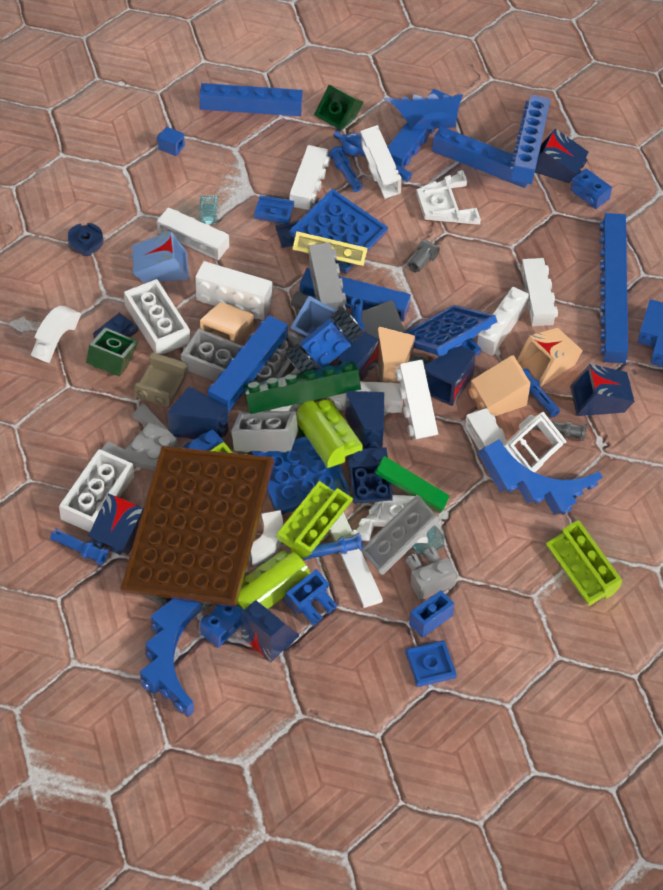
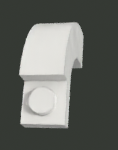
(51, 330)
(267, 544)

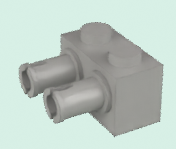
(433, 577)

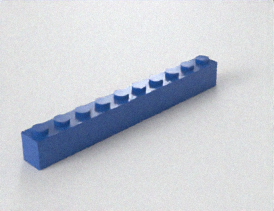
(614, 289)

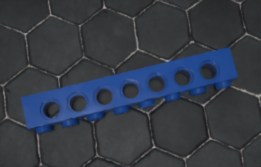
(529, 139)

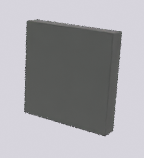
(383, 316)

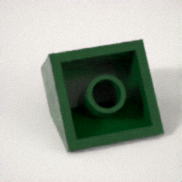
(338, 107)
(111, 351)

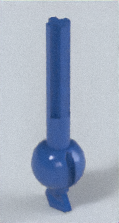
(352, 146)

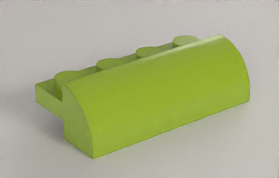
(327, 431)
(313, 519)
(584, 563)
(272, 580)

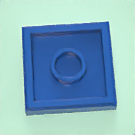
(430, 663)

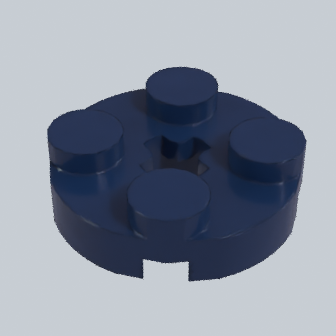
(89, 246)

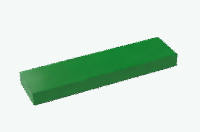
(412, 484)

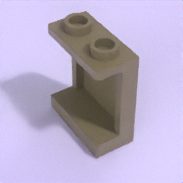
(161, 380)

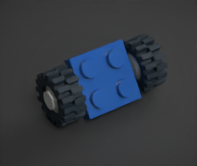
(325, 342)

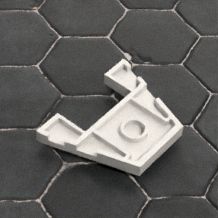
(439, 203)
(381, 514)

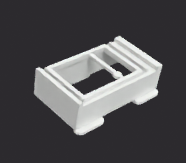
(380, 162)
(548, 430)

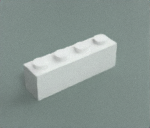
(309, 177)
(194, 233)
(539, 287)
(507, 315)
(392, 399)
(417, 400)
(483, 428)

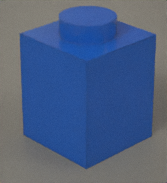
(171, 141)

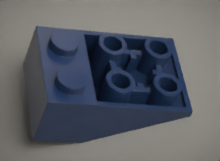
(364, 483)

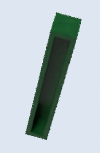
(302, 387)

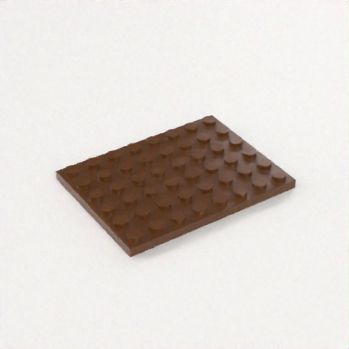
(198, 525)

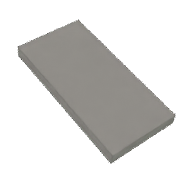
(400, 534)

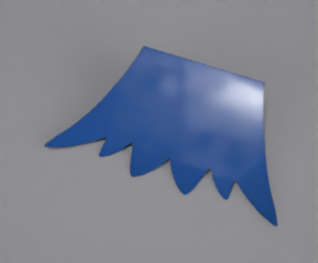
(430, 112)

